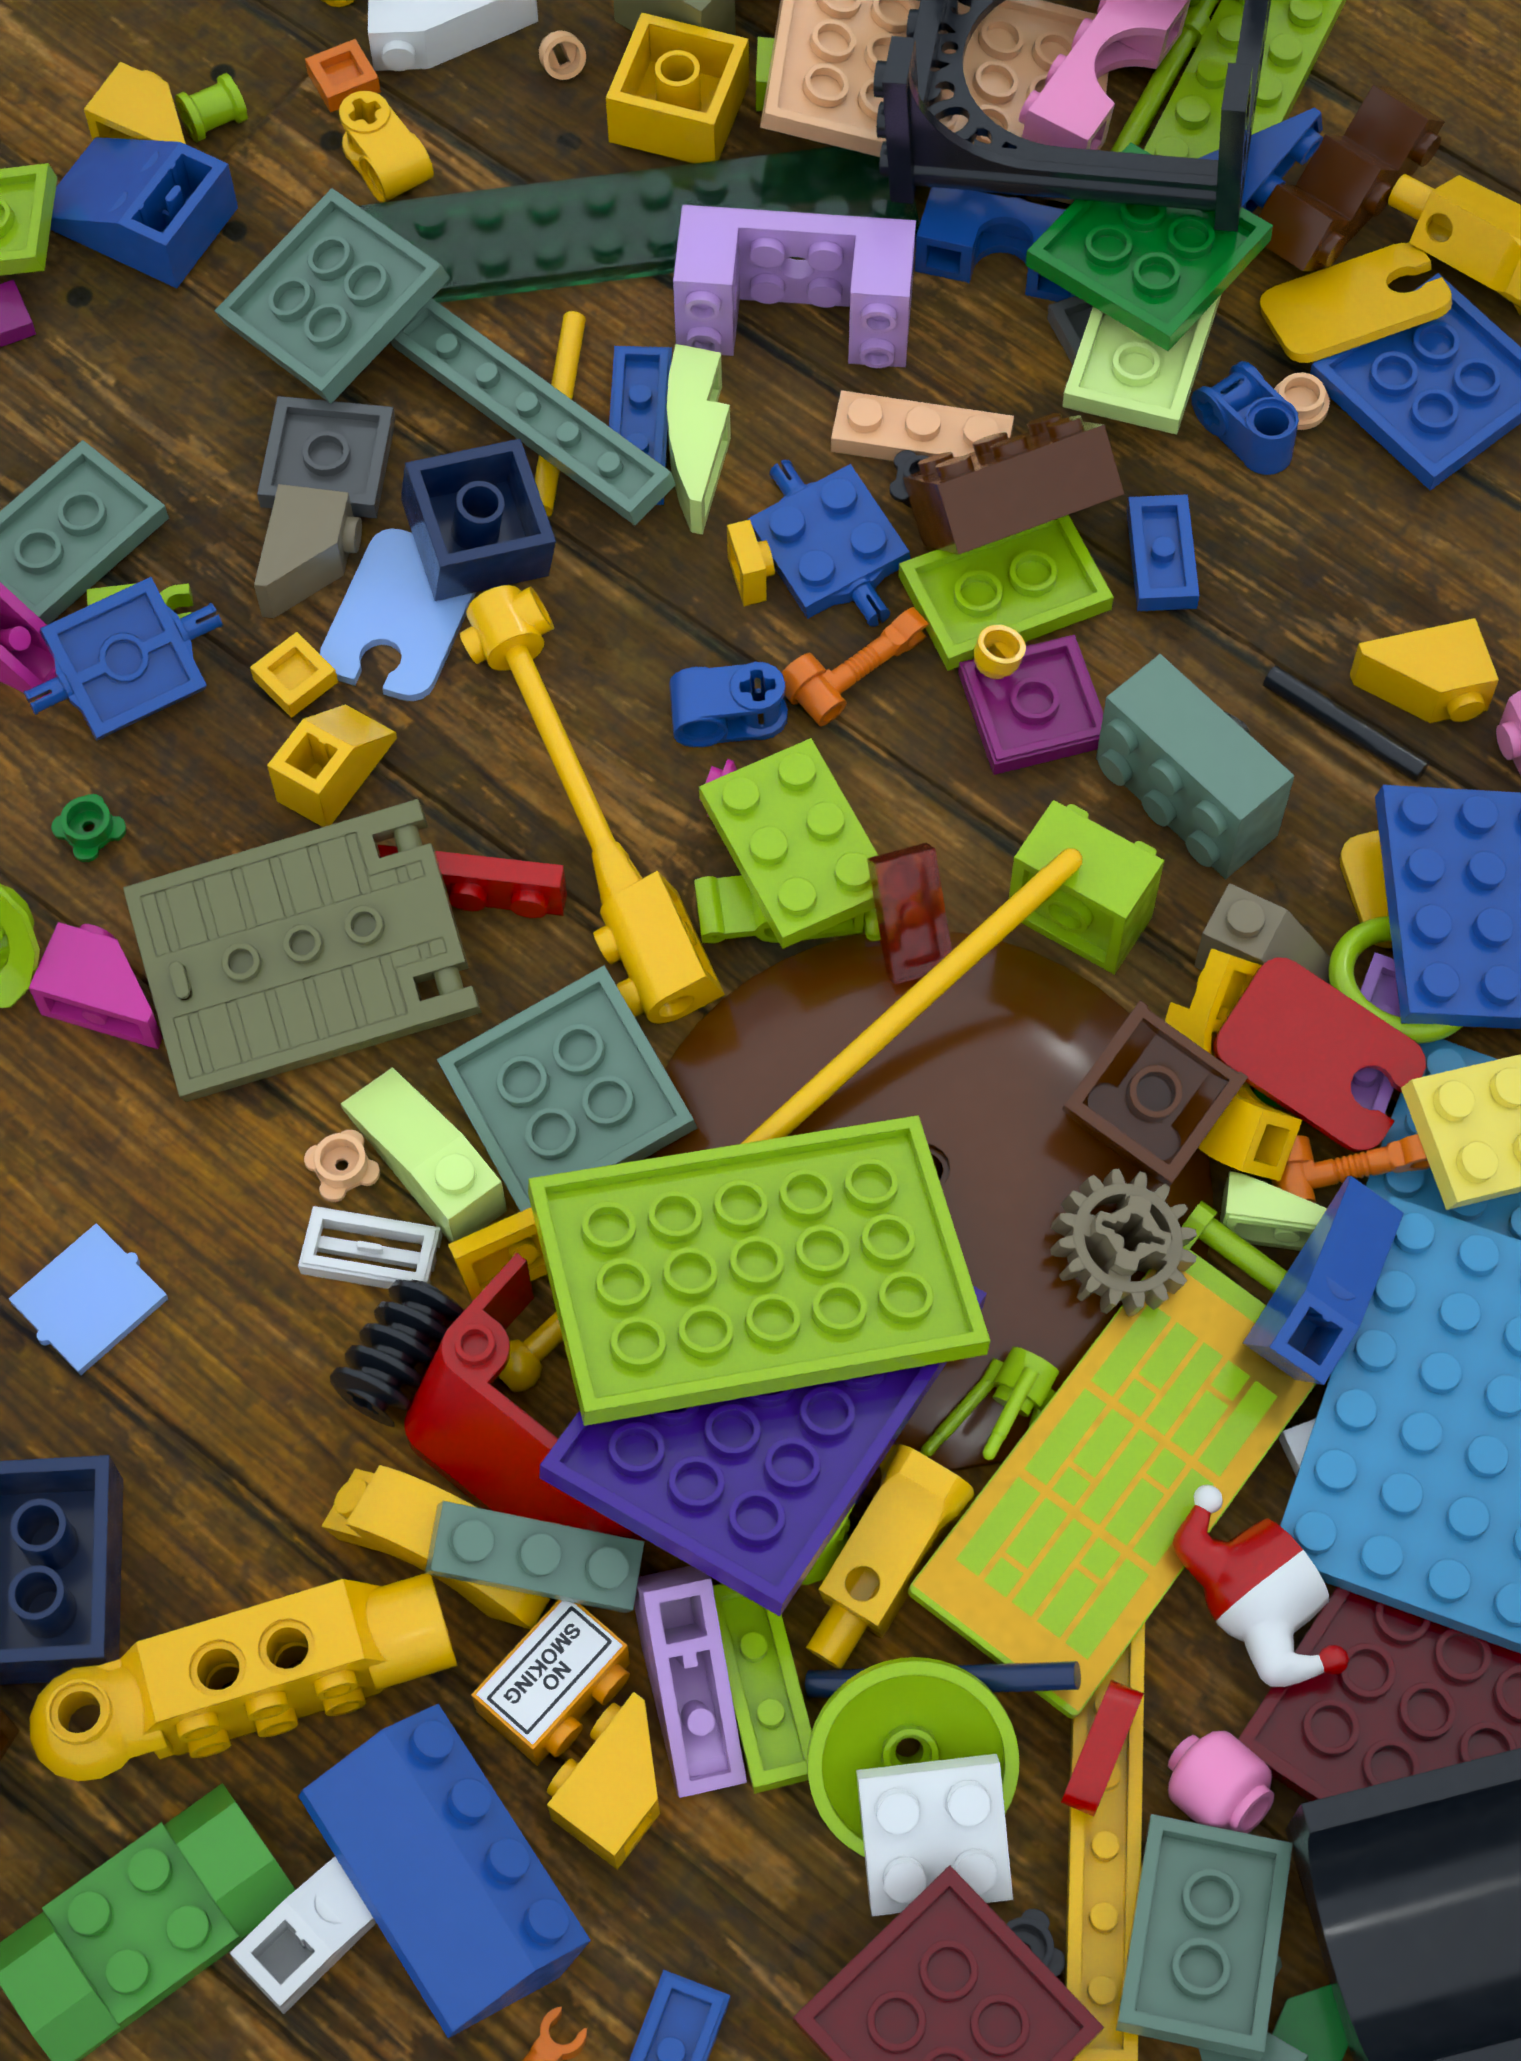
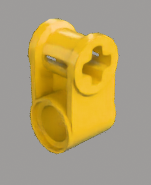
(382, 146)

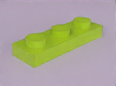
(763, 1691)

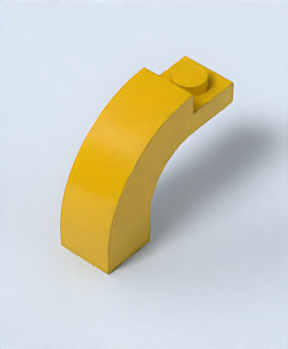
(1248, 1131)
(397, 1517)

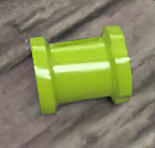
(211, 107)

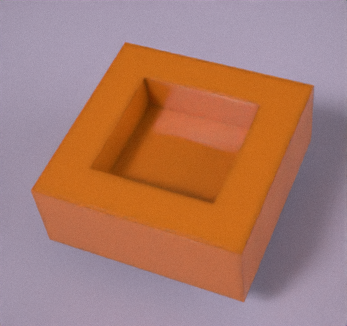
(341, 72)

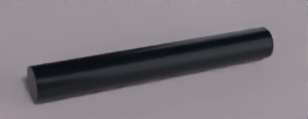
(1346, 723)

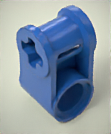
(1249, 419)
(724, 705)

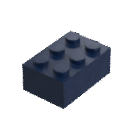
(59, 1566)

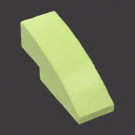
(696, 430)

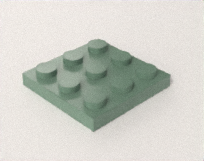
(332, 295)
(567, 1087)

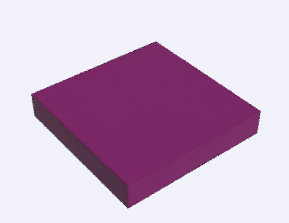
(1037, 711)

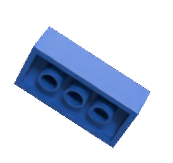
(444, 1870)

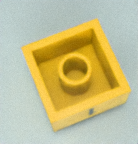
(677, 90)

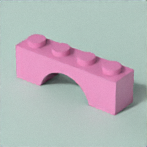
(1072, 105)

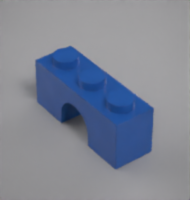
(969, 225)

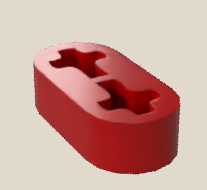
(1102, 1748)

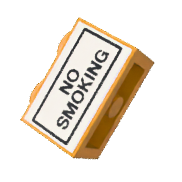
(553, 1681)

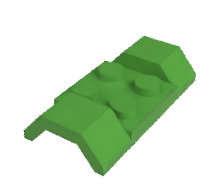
(140, 1926)

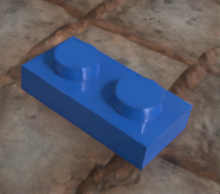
(1162, 553)

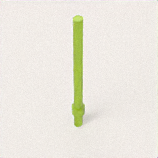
(1165, 75)

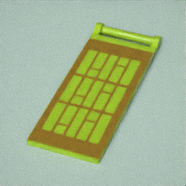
(1084, 1511)

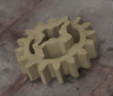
(1148, 1231)

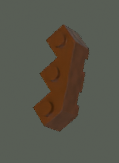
(1350, 179)

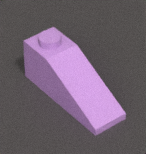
(689, 1679)

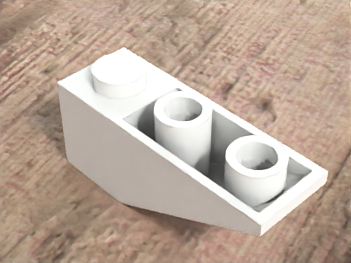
(304, 1936)

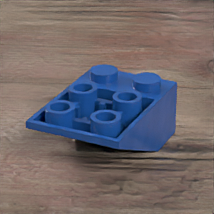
(145, 204)

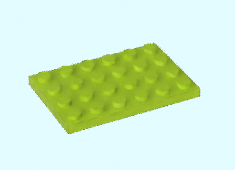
(754, 1269)

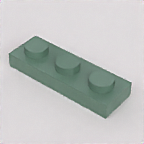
(534, 1557)

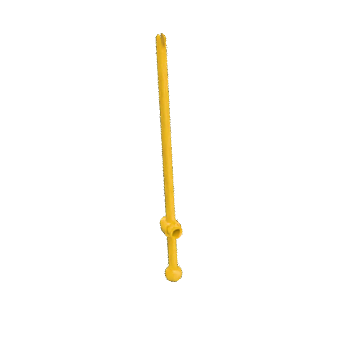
(525, 1357)

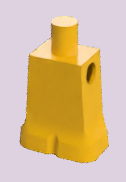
(1466, 230)
(888, 1550)

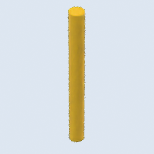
(563, 380)

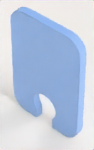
(394, 608)

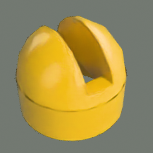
(1004, 654)

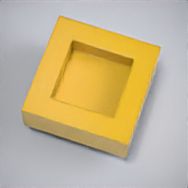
(749, 562)
(294, 674)

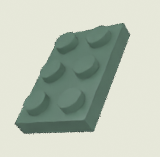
(72, 530)
(1205, 1937)

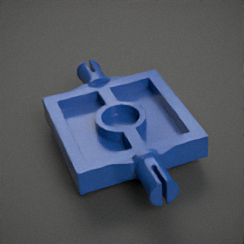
(830, 541)
(123, 658)

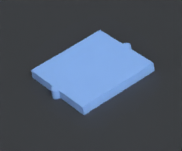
(88, 1299)

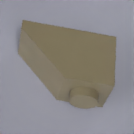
(304, 546)
(1259, 932)

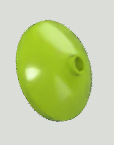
(896, 1701)

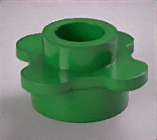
(83, 812)

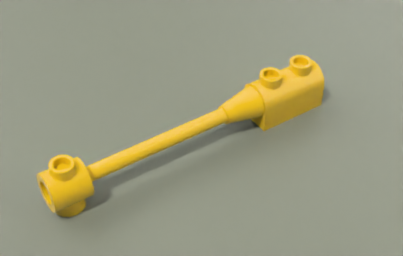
(641, 916)

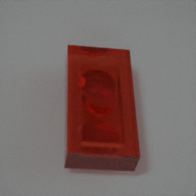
(910, 911)

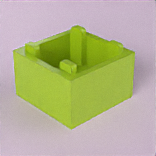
(1105, 901)

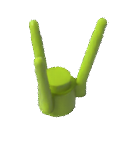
(1021, 1385)

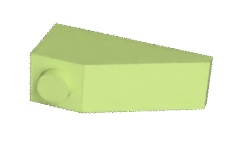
(427, 1155)

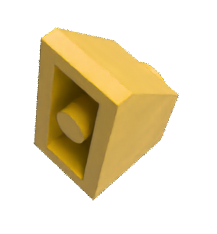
(133, 107)
(1429, 671)

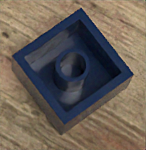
(477, 519)

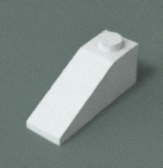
(433, 31)

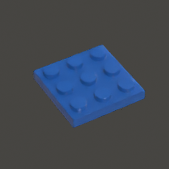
(1431, 390)

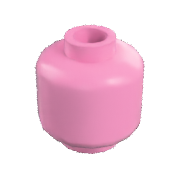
(1220, 1782)

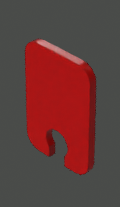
(1304, 1046)

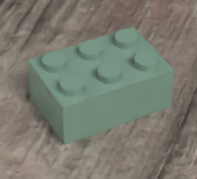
(1192, 767)

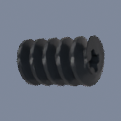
(394, 1349)

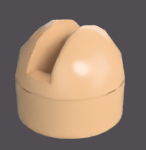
(572, 49)

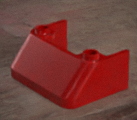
(476, 1431)

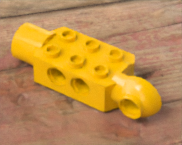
(168, 1686)

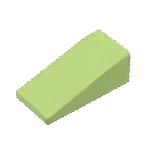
(1267, 1213)

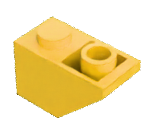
(327, 762)
(613, 1790)

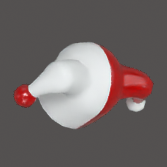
(1258, 1591)

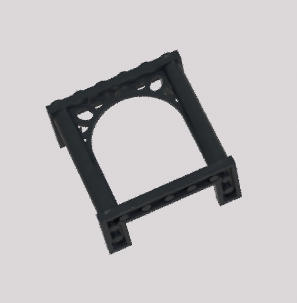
(931, 155)

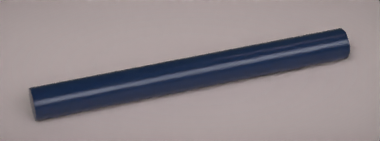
(998, 1677)

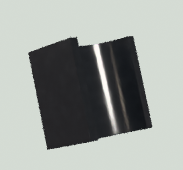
(1420, 1910)

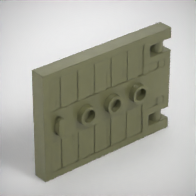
(299, 951)

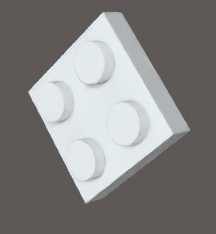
(931, 1818)

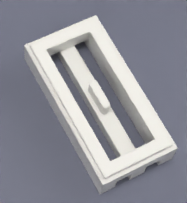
(374, 1226)

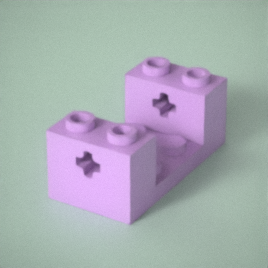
(747, 255)

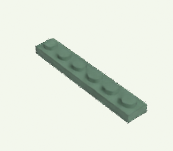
(534, 412)

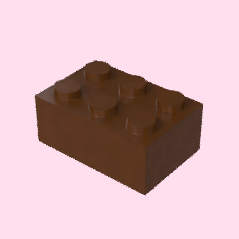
(1012, 483)

